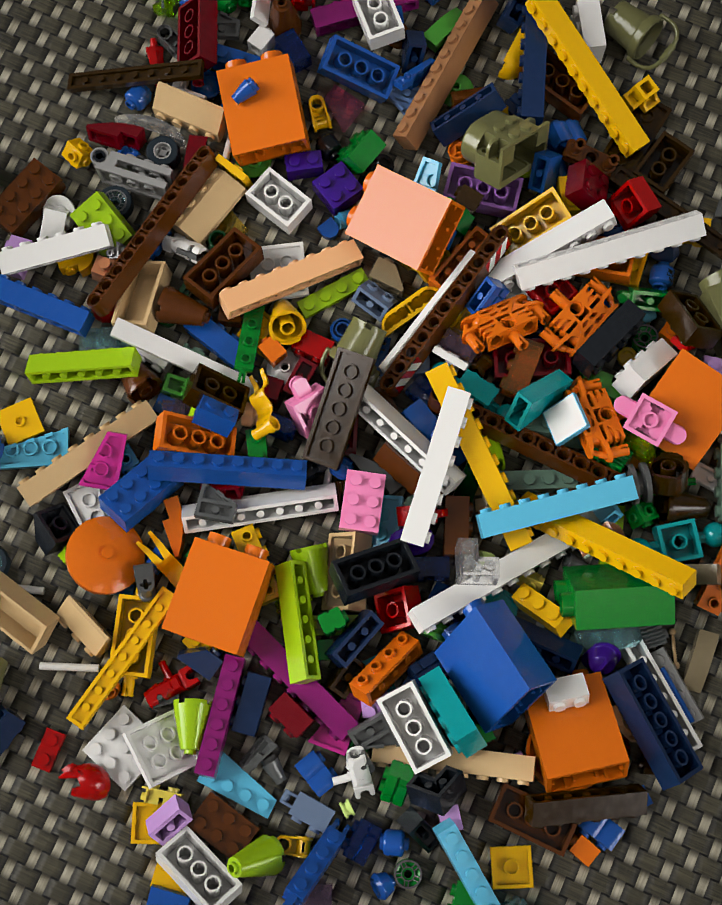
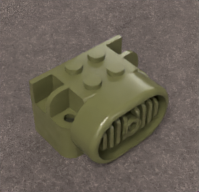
(503, 146)

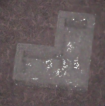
(472, 568)

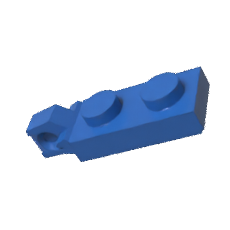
(414, 76)

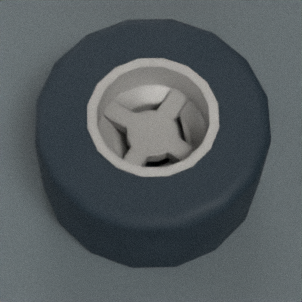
(163, 146)

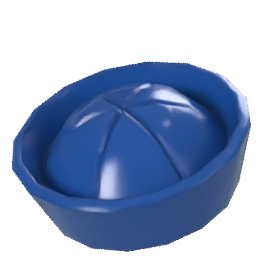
(210, 87)

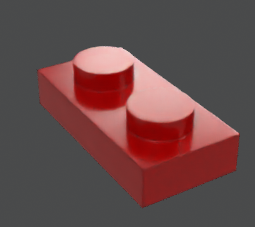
(48, 750)

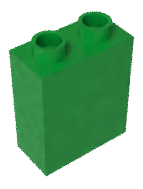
(610, 598)

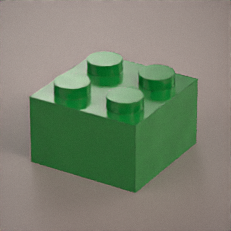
(361, 151)

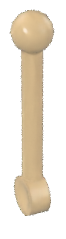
(672, 632)

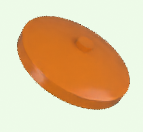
(103, 556)

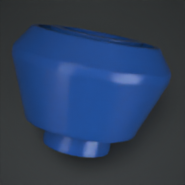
(338, 328)
(341, 474)
(382, 884)

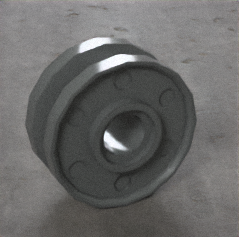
(642, 482)

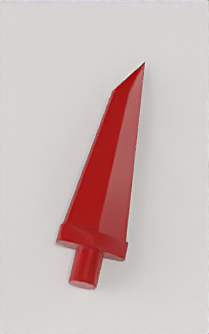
(155, 53)

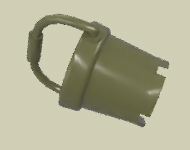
(638, 32)
(360, 338)

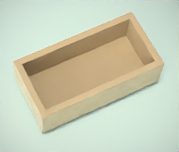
(141, 297)
(24, 616)

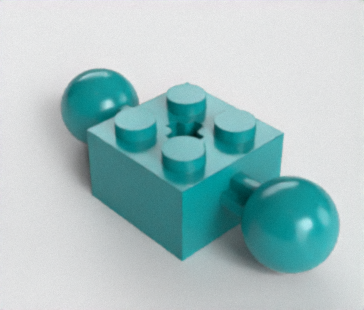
(481, 391)
(690, 539)

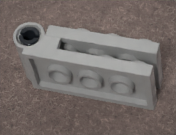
(132, 173)

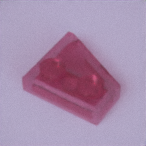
(343, 106)

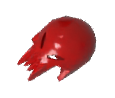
(93, 780)

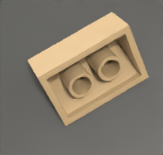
(84, 627)

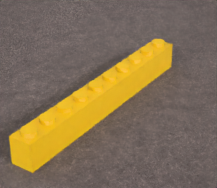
(588, 75)
(479, 456)
(621, 552)

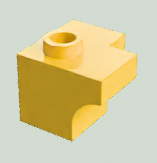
(642, 95)

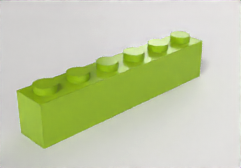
(83, 365)
(297, 622)

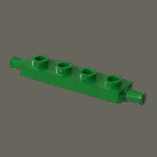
(248, 342)

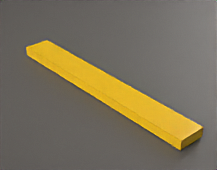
(121, 659)

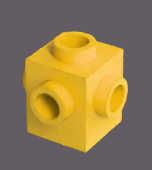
(77, 153)

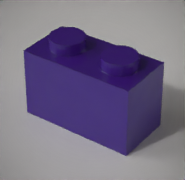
(304, 165)

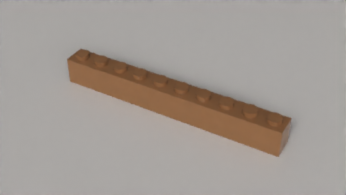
(444, 73)

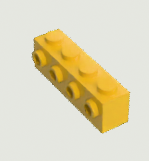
(251, 536)

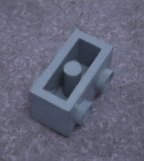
(374, 300)

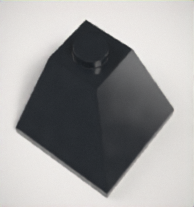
(54, 527)

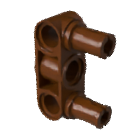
(578, 150)

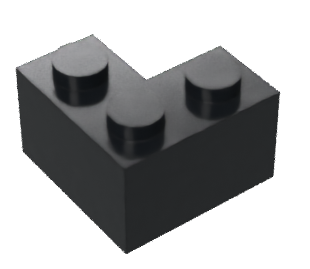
(437, 793)

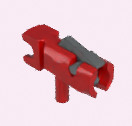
(171, 688)

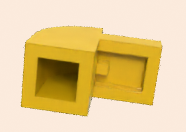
(82, 264)

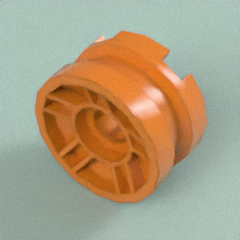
(455, 155)

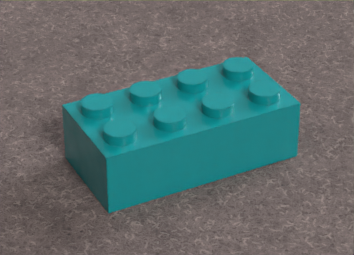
(451, 713)

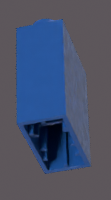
(493, 664)

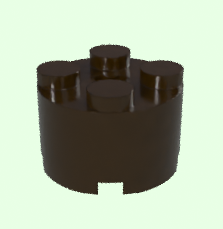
(669, 474)

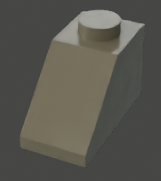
(387, 276)

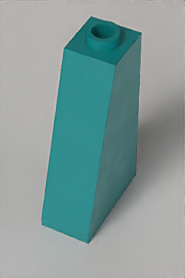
(537, 398)

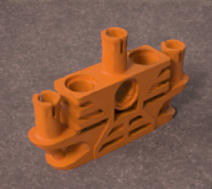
(581, 304)
(503, 324)
(602, 431)

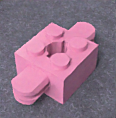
(304, 403)
(650, 420)

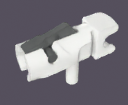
(185, 248)
(359, 772)

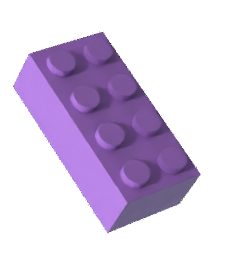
(495, 202)

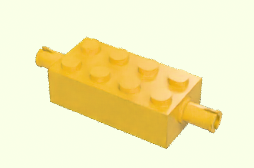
(128, 612)

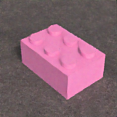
(362, 502)

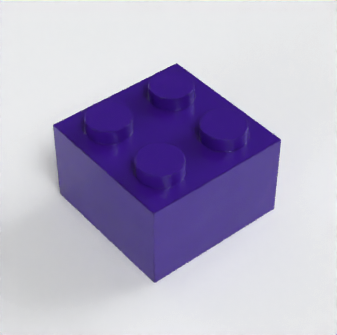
(338, 188)

